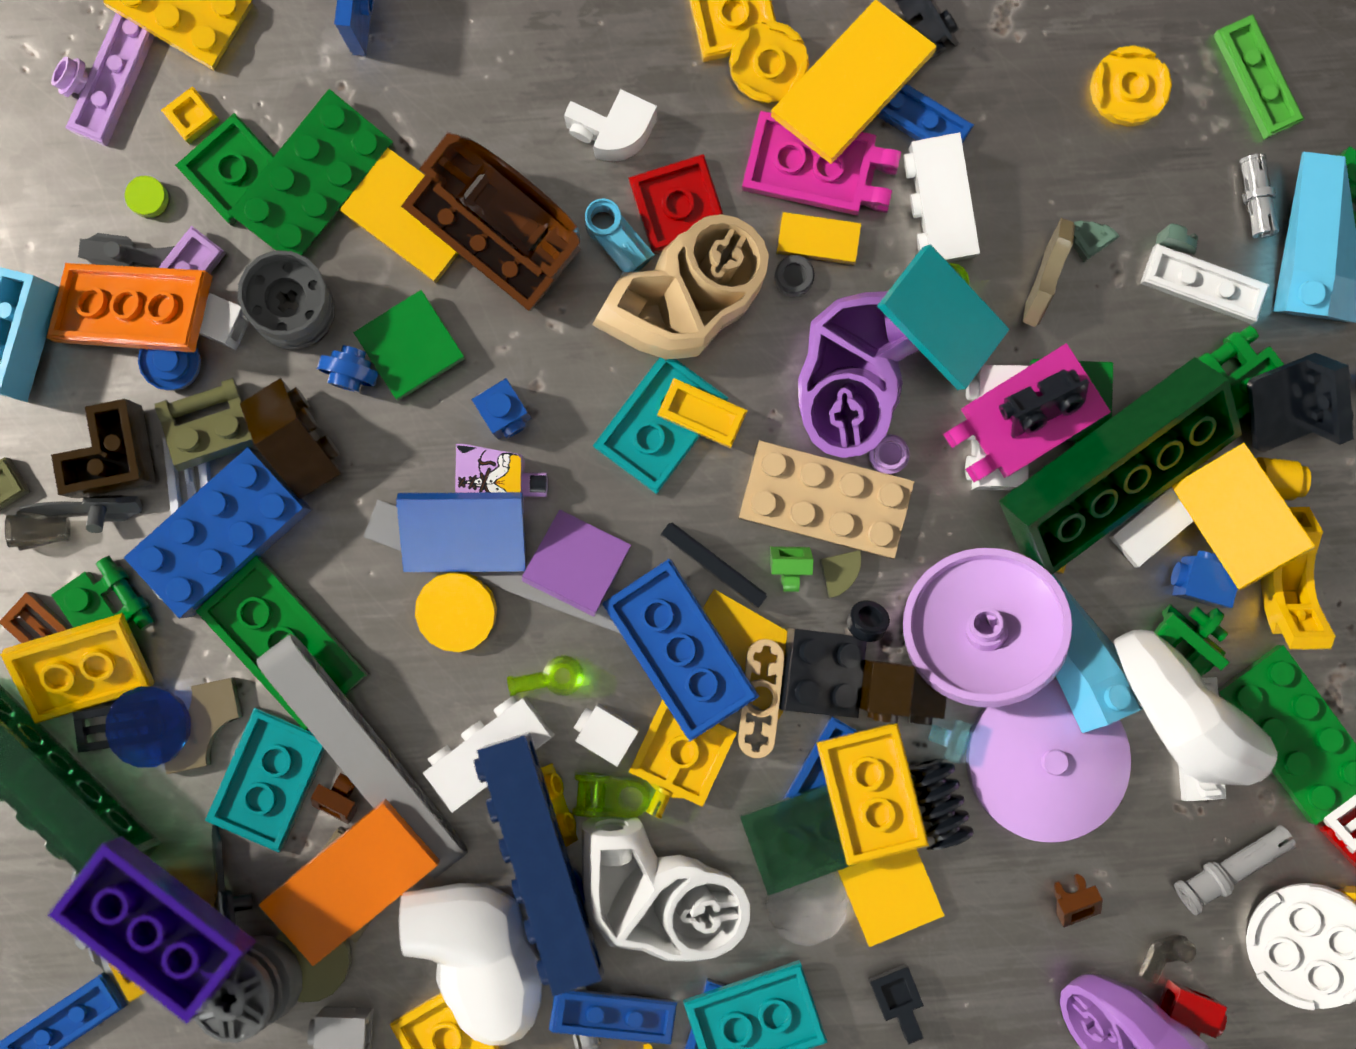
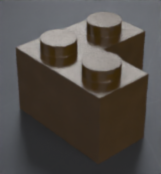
(288, 439)
(117, 457)
(899, 691)

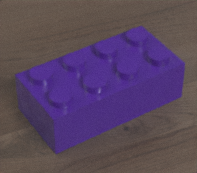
(151, 928)

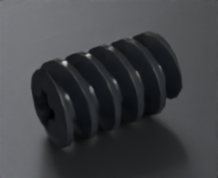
(940, 804)

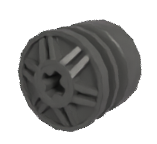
(283, 278)
(255, 993)

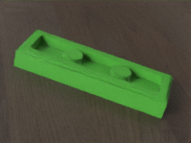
(1258, 77)

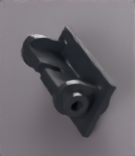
(935, 26)
(1061, 395)

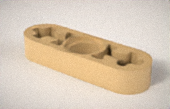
(767, 730)

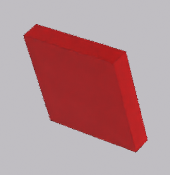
(674, 199)

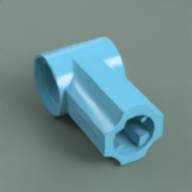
(620, 239)

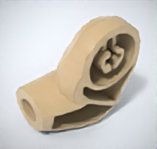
(693, 293)

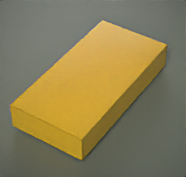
(818, 238)
(702, 413)

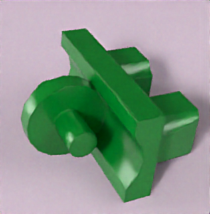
(1205, 651)

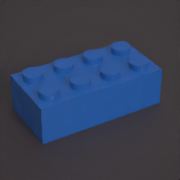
(217, 533)

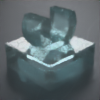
(955, 740)

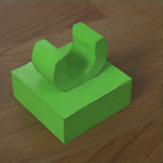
(790, 564)

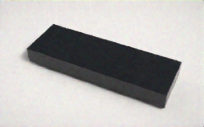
(714, 565)

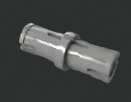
(1259, 196)

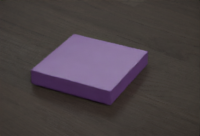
(576, 563)

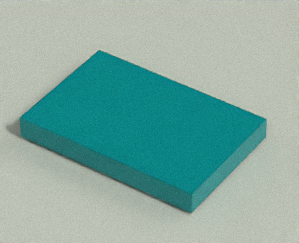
(943, 317)
(640, 439)
(267, 780)
(758, 1013)

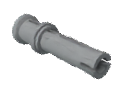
(1219, 878)

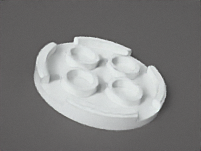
(1305, 945)

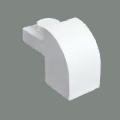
(619, 133)

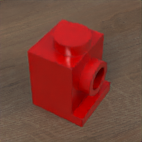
(1194, 1009)

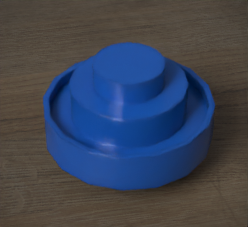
(169, 368)
(348, 369)

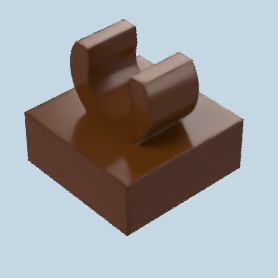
(336, 801)
(1079, 905)

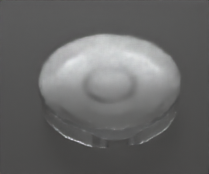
(809, 910)

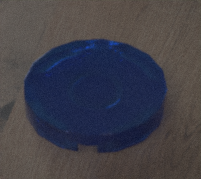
(148, 726)

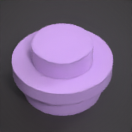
(70, 76)
(890, 455)

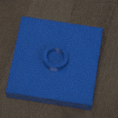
(353, 23)

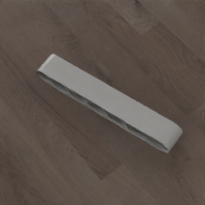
(356, 746)

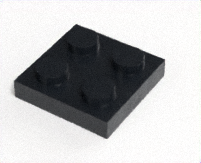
(822, 673)

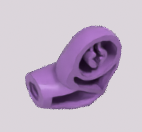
(852, 375)
(1117, 1016)

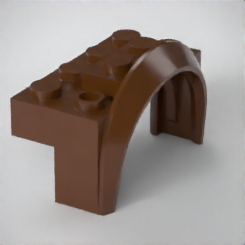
(508, 205)

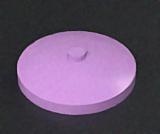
(987, 627)
(1042, 772)

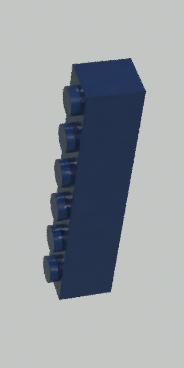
(540, 864)

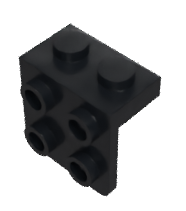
(1300, 400)

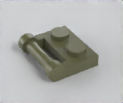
(207, 436)

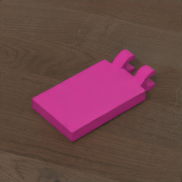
(793, 172)
(994, 431)

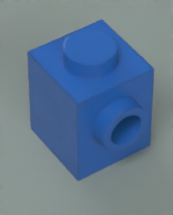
(502, 410)
(1203, 581)

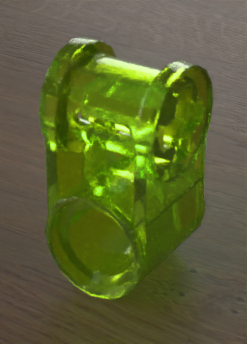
(607, 795)

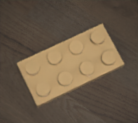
(826, 500)

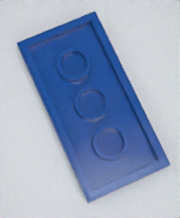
(680, 650)

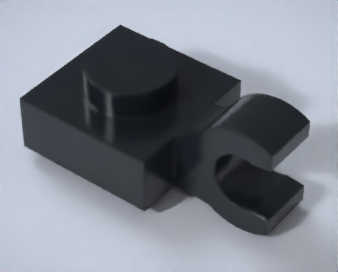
(898, 998)

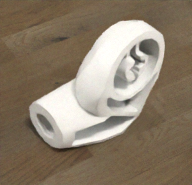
(1197, 726)
(657, 903)
(480, 956)

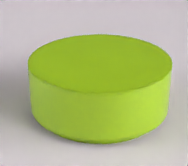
(146, 196)

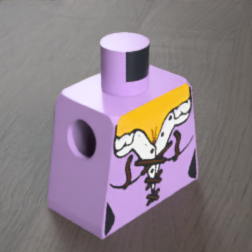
(496, 471)

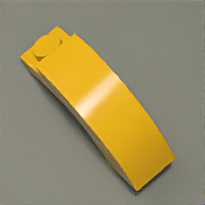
(1292, 598)

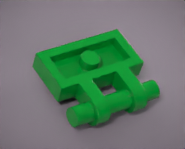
(1253, 364)
(87, 601)

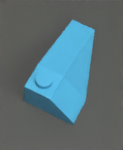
(1320, 244)
(1094, 674)

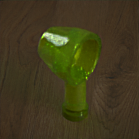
(548, 679)

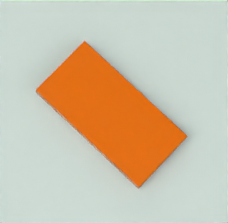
(130, 307)
(349, 882)

